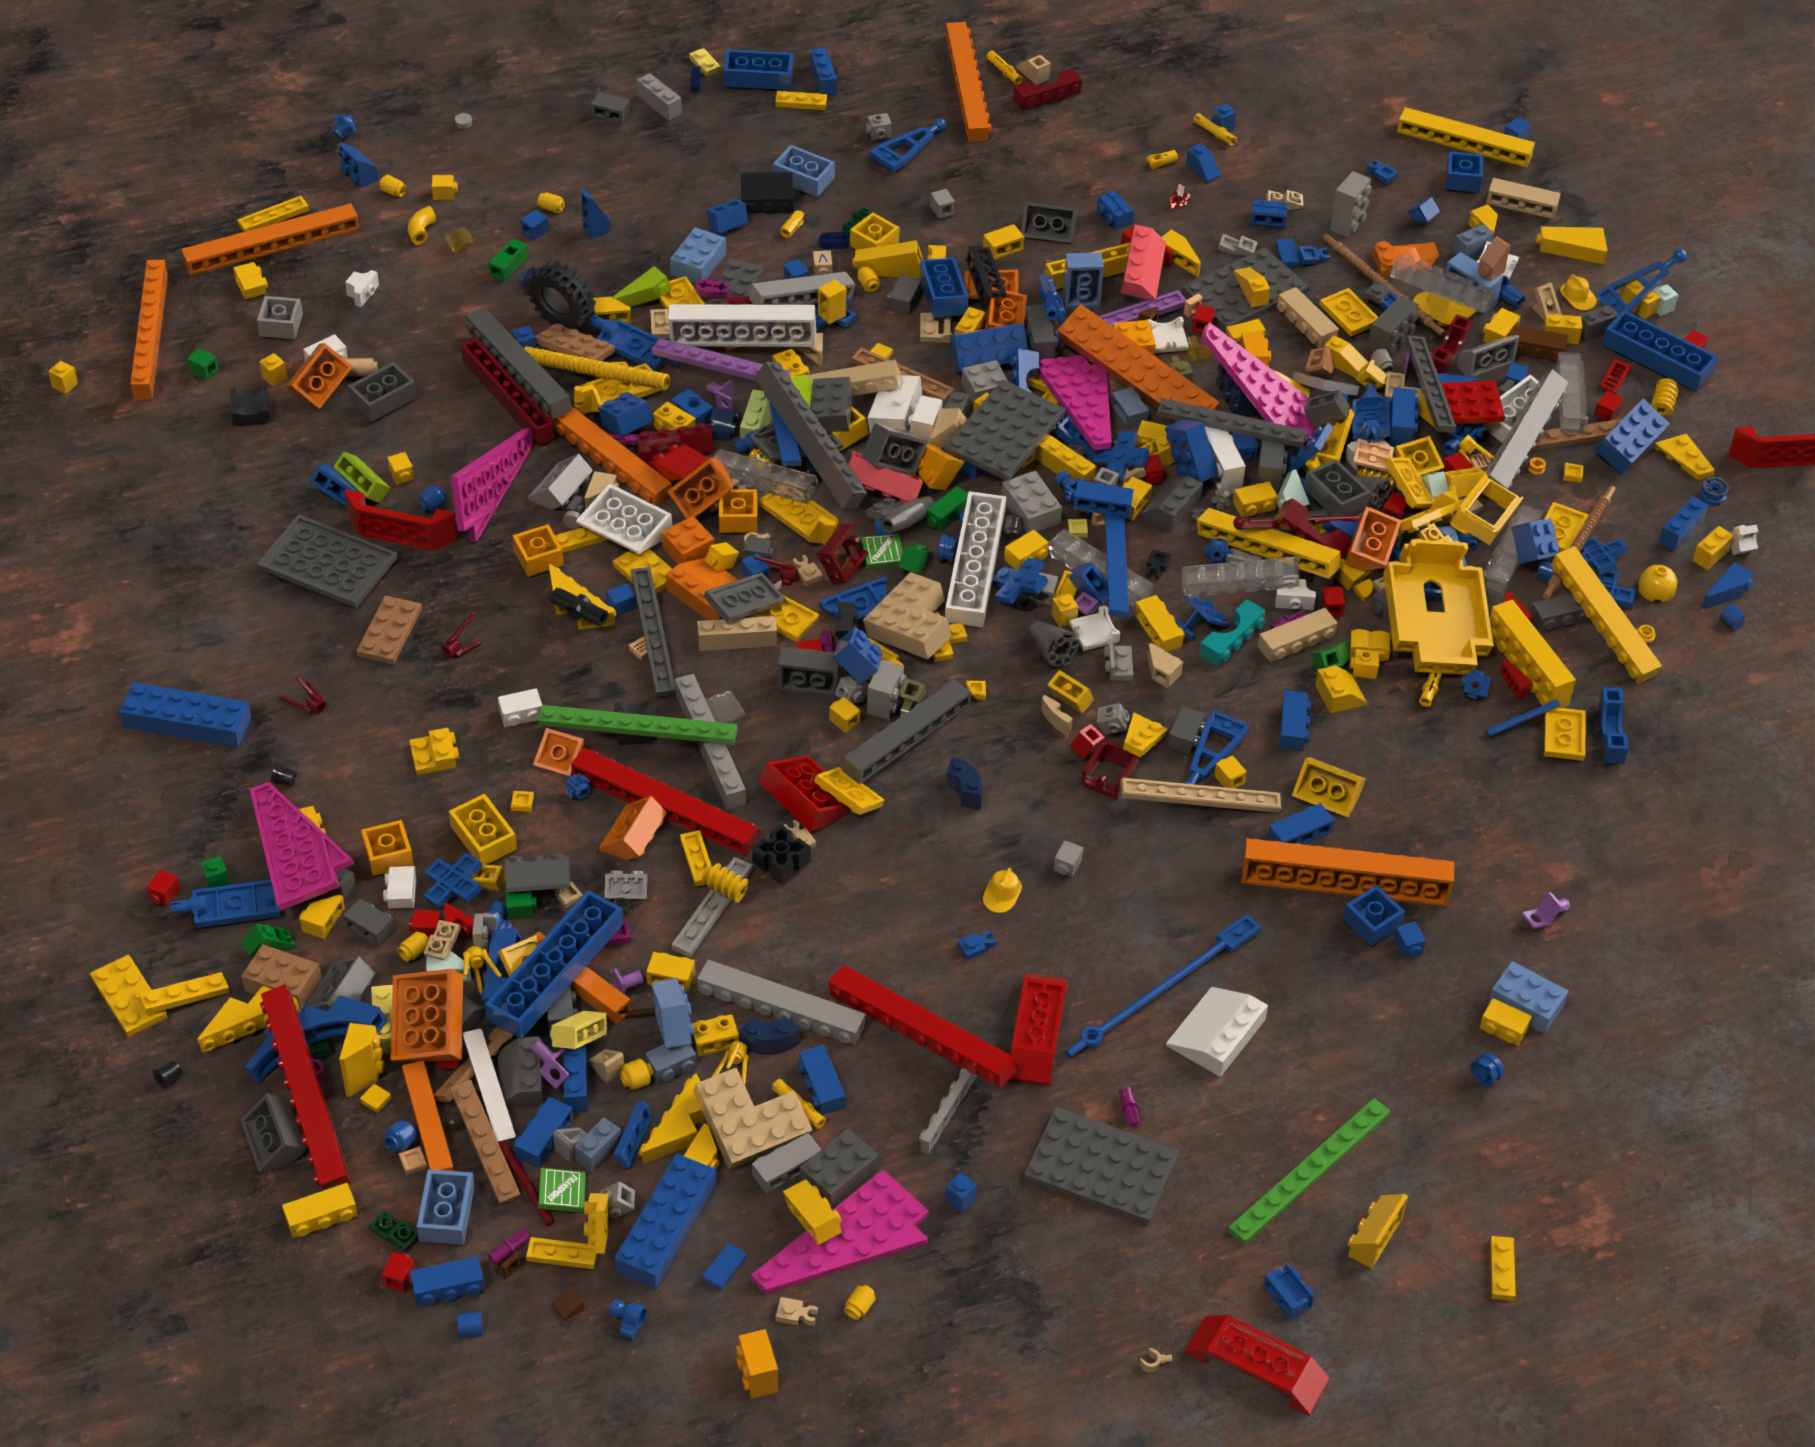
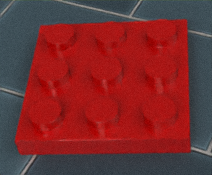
(1474, 402)

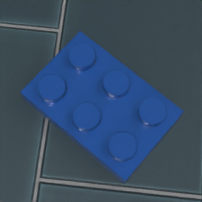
(1310, 447)

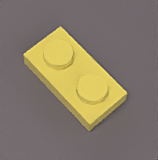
(706, 61)

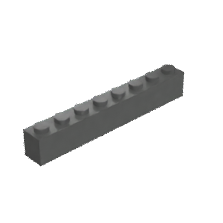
(906, 731)

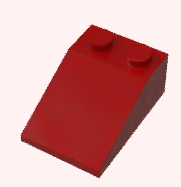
(677, 462)

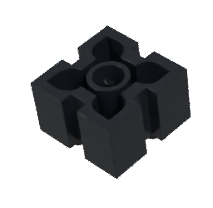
(781, 854)

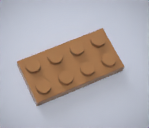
(574, 343)
(389, 630)

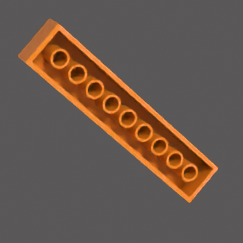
(1129, 361)
(1347, 871)

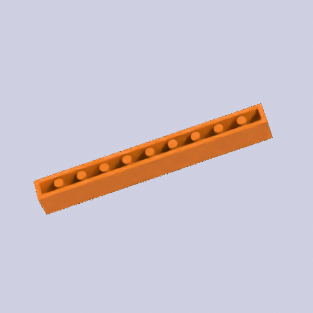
(967, 82)
(270, 239)
(149, 330)
(612, 456)

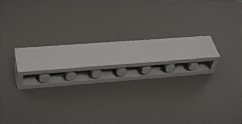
(1526, 429)
(715, 754)
(781, 1001)

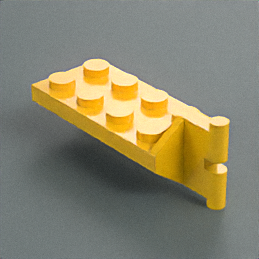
(595, 393)
(1333, 445)
(1442, 510)
(807, 520)

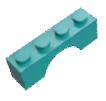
(1219, 646)

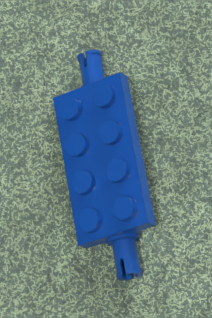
(1053, 306)
(630, 342)
(1371, 416)
(230, 904)

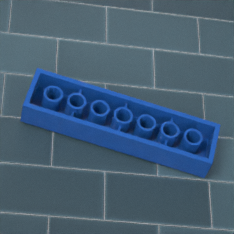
(554, 964)

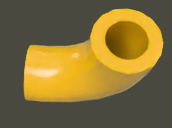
(418, 223)

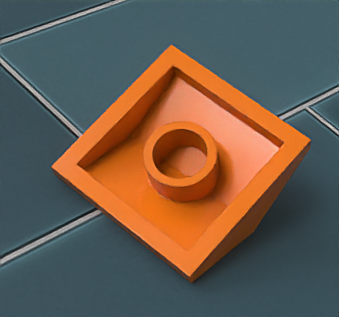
(558, 752)

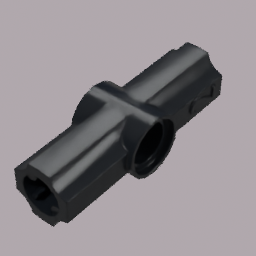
(579, 606)

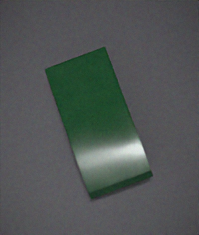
(857, 217)
(393, 1231)

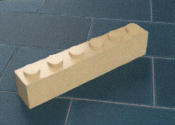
(868, 377)

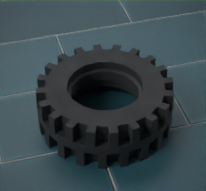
(569, 286)

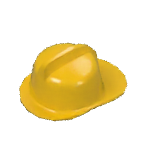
(1578, 294)
(1002, 891)

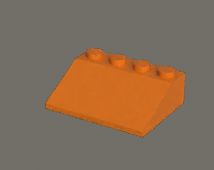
(691, 580)
(427, 1016)

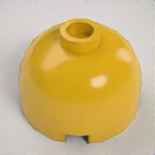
(1658, 583)

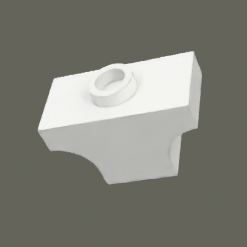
(362, 286)
(1744, 539)
(1296, 597)

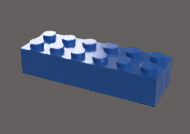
(1660, 350)
(185, 714)
(665, 1221)

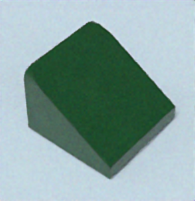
(319, 1049)

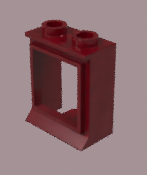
(841, 573)
(1114, 754)

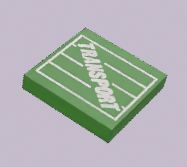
(883, 551)
(561, 1190)

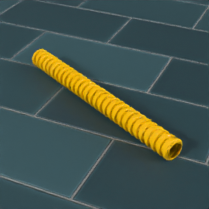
(599, 368)

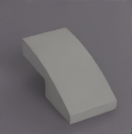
(1237, 247)

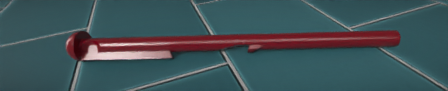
(1269, 523)
(516, 1167)

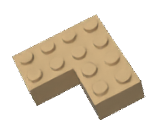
(907, 617)
(746, 1130)

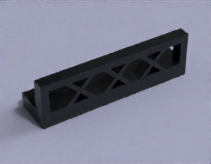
(979, 274)

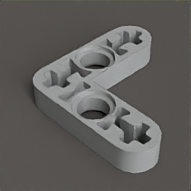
(1323, 384)

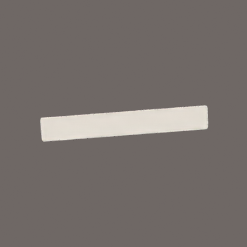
(489, 1085)

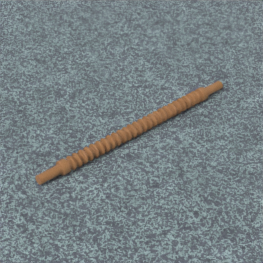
(1373, 276)
(1583, 535)

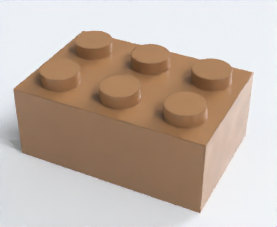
(275, 968)

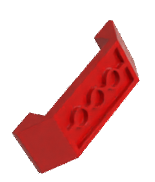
(1771, 450)
(401, 527)
(1038, 1028)
(1260, 1358)

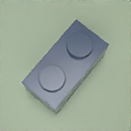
(1472, 241)
(1129, 407)
(671, 1061)
(597, 1145)

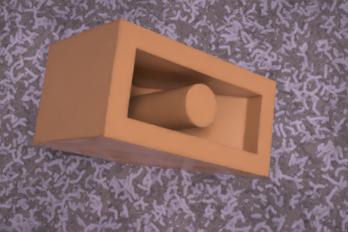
(1494, 259)
(1320, 362)

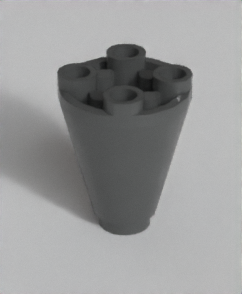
(1380, 490)
(1054, 643)

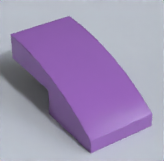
(1087, 604)

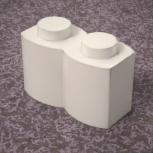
(400, 887)

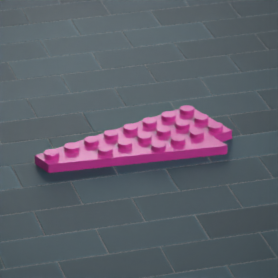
(1266, 390)
(1083, 393)
(485, 481)
(297, 852)
(874, 1225)

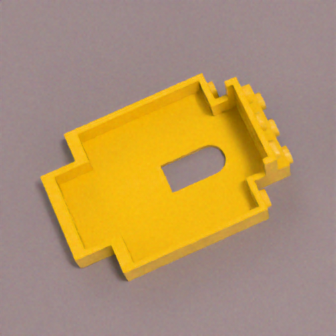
(1438, 639)

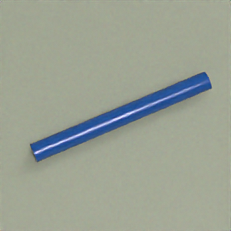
(1522, 718)

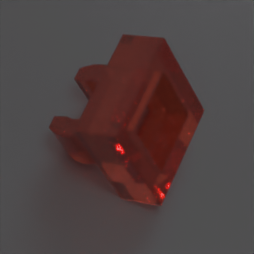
(1178, 196)

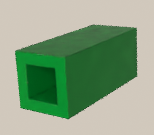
(508, 260)
(947, 509)

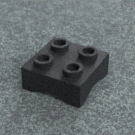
(250, 405)
(847, 619)
(644, 708)

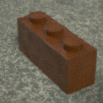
(1539, 343)

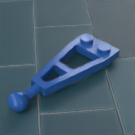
(894, 161)
(1609, 296)
(1222, 725)

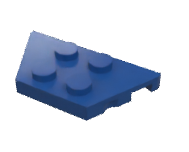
(865, 598)

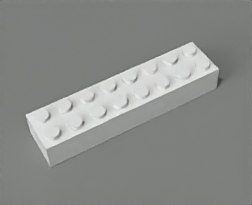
(743, 325)
(975, 559)

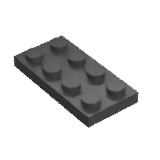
(740, 278)
(744, 597)

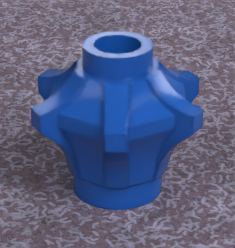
(344, 125)
(1217, 550)

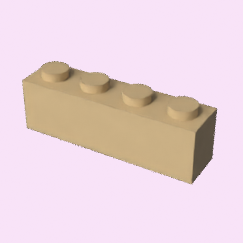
(1523, 198)
(1306, 317)
(737, 634)
(1297, 635)

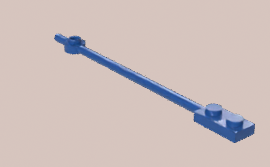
(1228, 939)

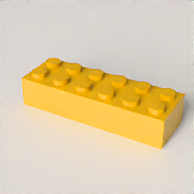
(1531, 654)

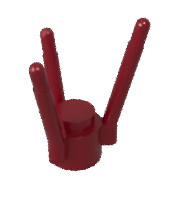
(787, 571)
(453, 645)
(314, 701)

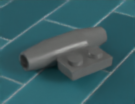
(899, 516)

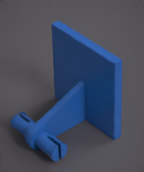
(1204, 609)

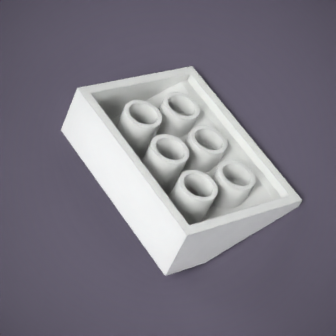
(626, 519)
(1218, 1028)

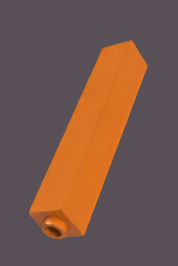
(598, 992)
(427, 1116)

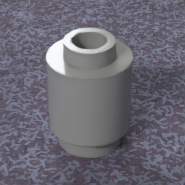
(1383, 360)

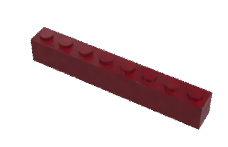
(507, 391)

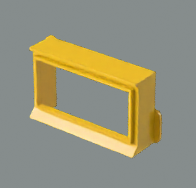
(1467, 522)

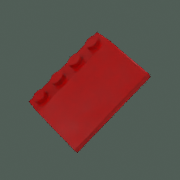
(794, 788)

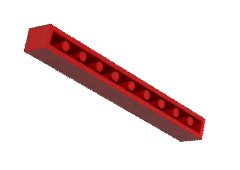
(680, 808)
(922, 1026)
(305, 1088)

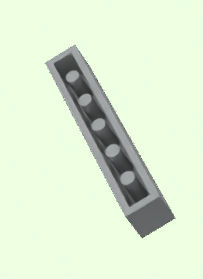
(797, 290)

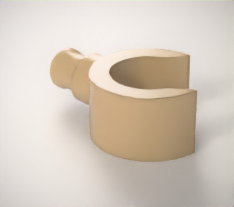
(753, 534)
(1160, 1359)

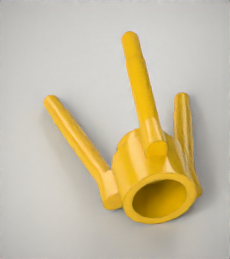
(1469, 445)
(475, 958)
(735, 1055)

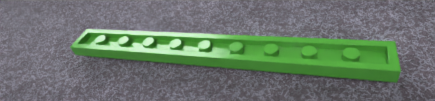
(638, 724)
(1309, 1171)

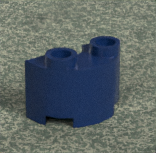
(724, 423)

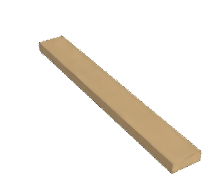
(1200, 795)

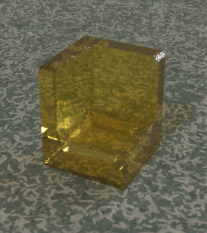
(459, 239)
(1198, 352)

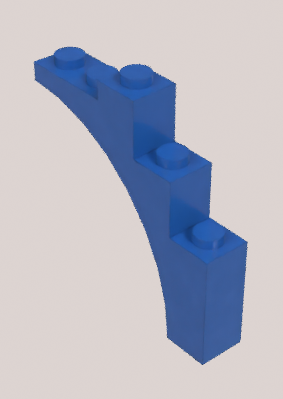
(317, 1026)

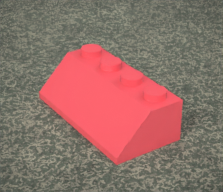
(1143, 263)
(886, 480)

